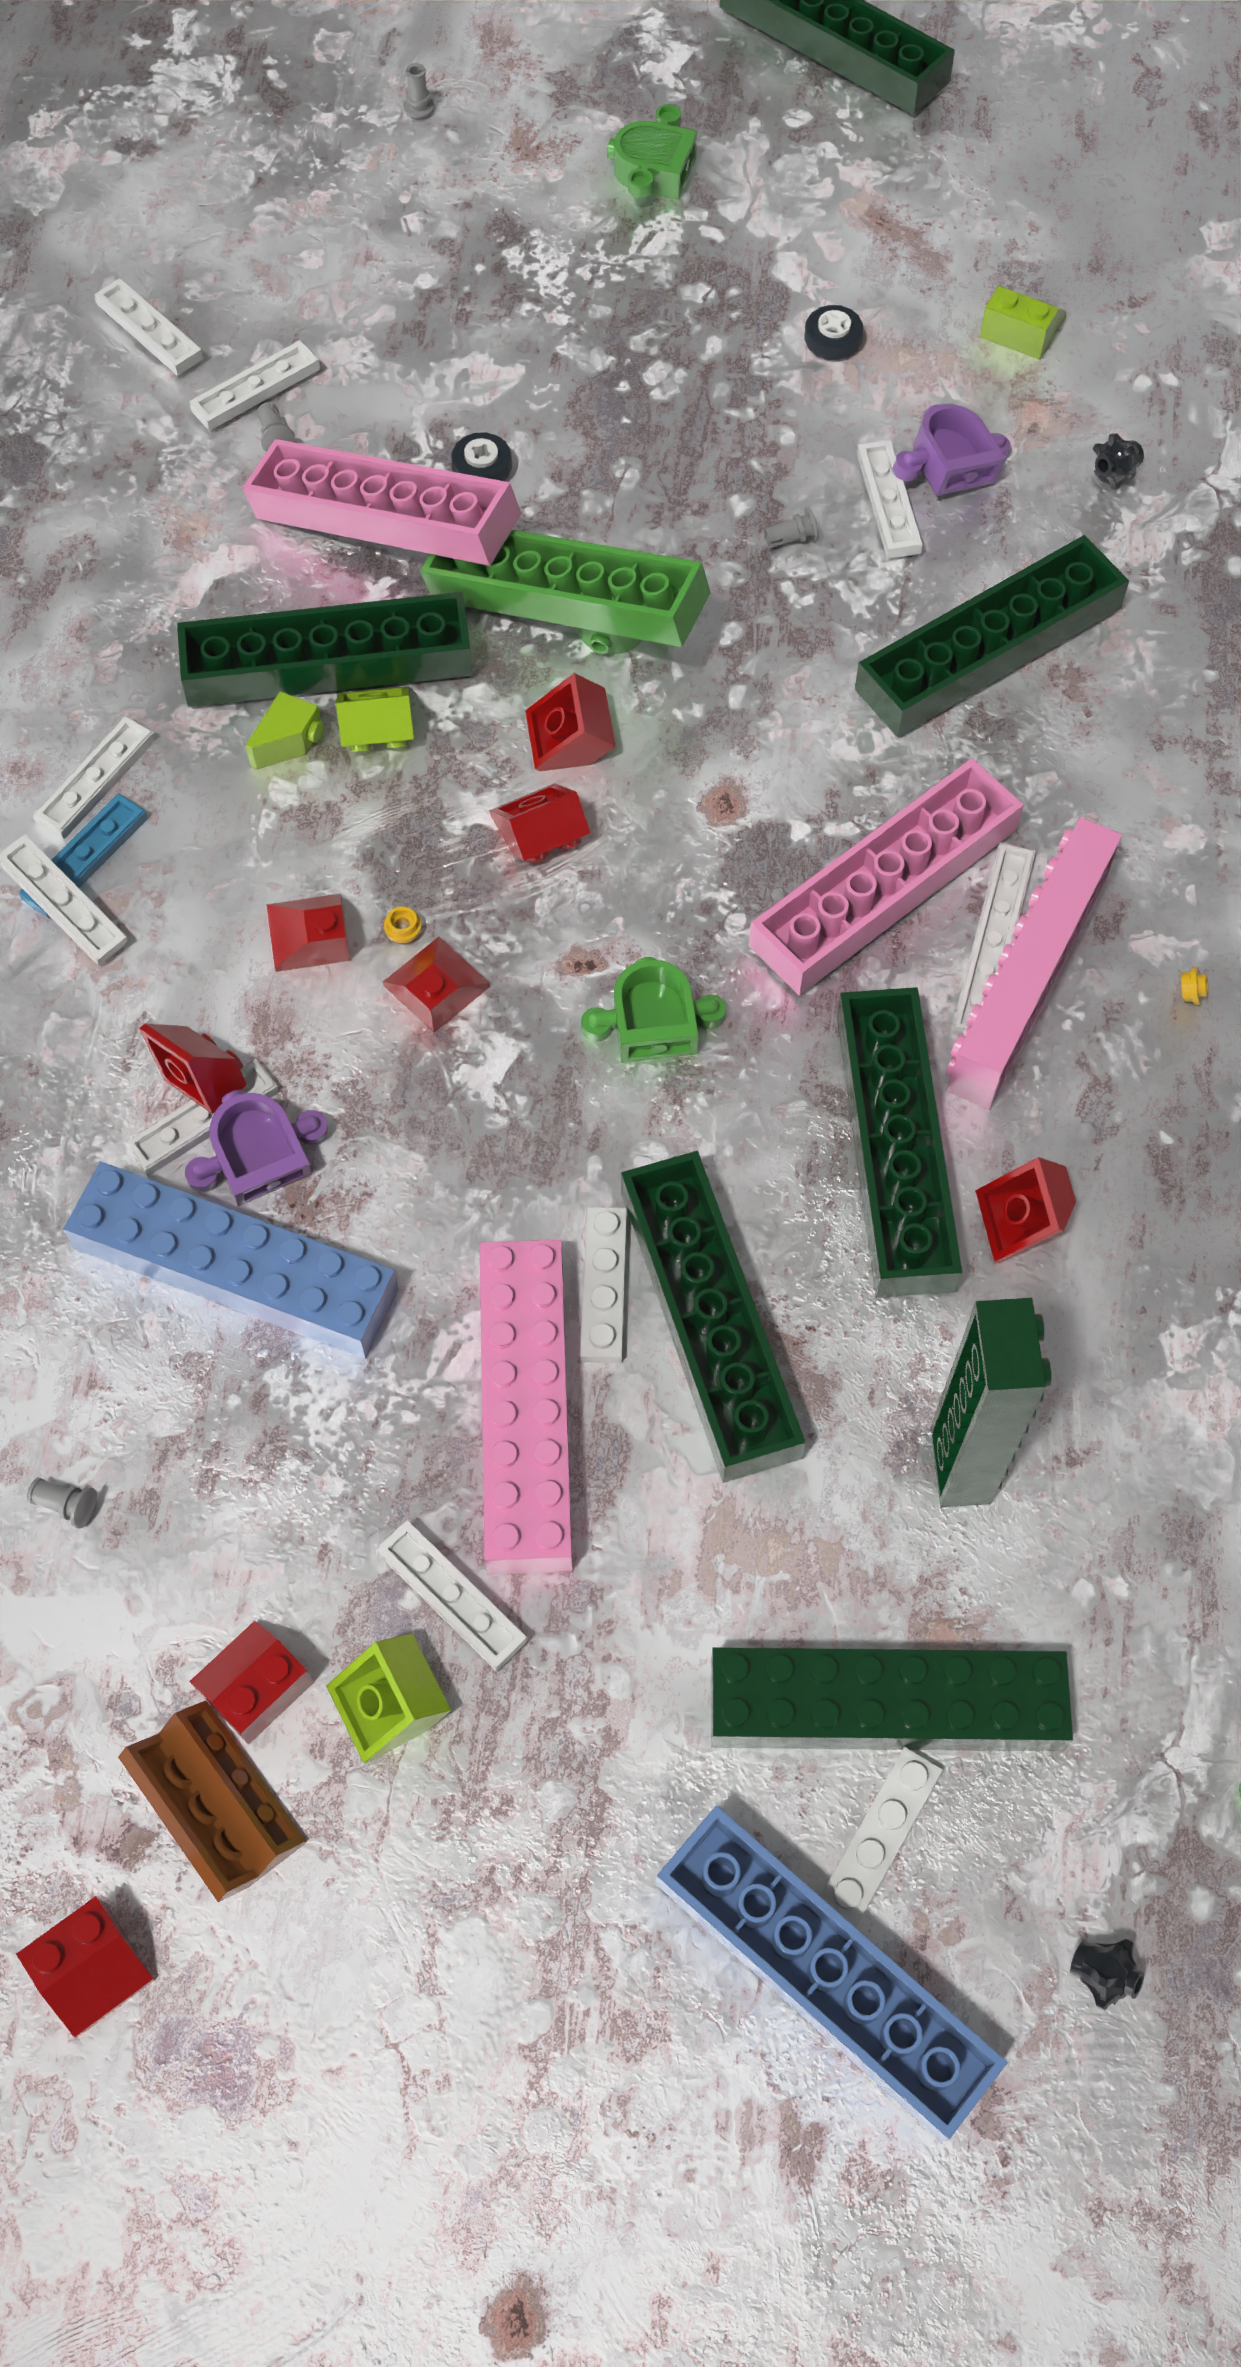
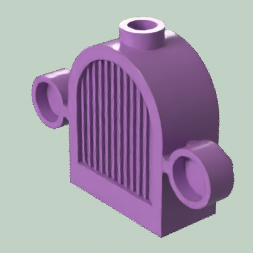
(953, 451)
(255, 1147)

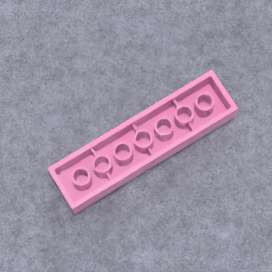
(383, 501)
(884, 876)
(1031, 962)
(524, 1408)

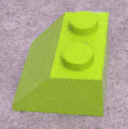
(1020, 322)
(375, 718)
(387, 1696)

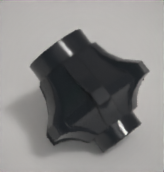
(1117, 459)
(1107, 1971)

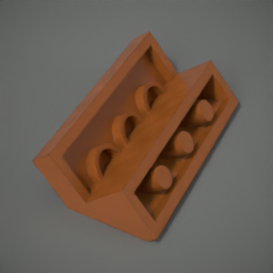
(212, 1800)

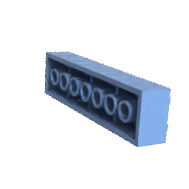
(232, 1259)
(831, 1974)

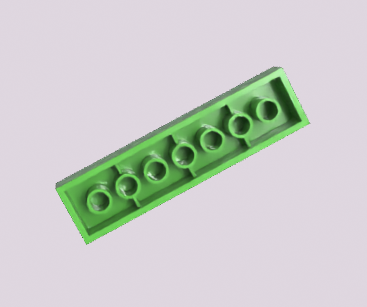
(580, 586)

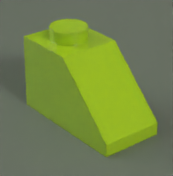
(284, 731)

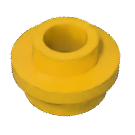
(402, 916)
(1194, 986)

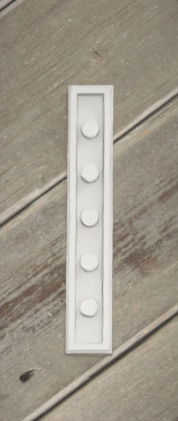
(995, 926)

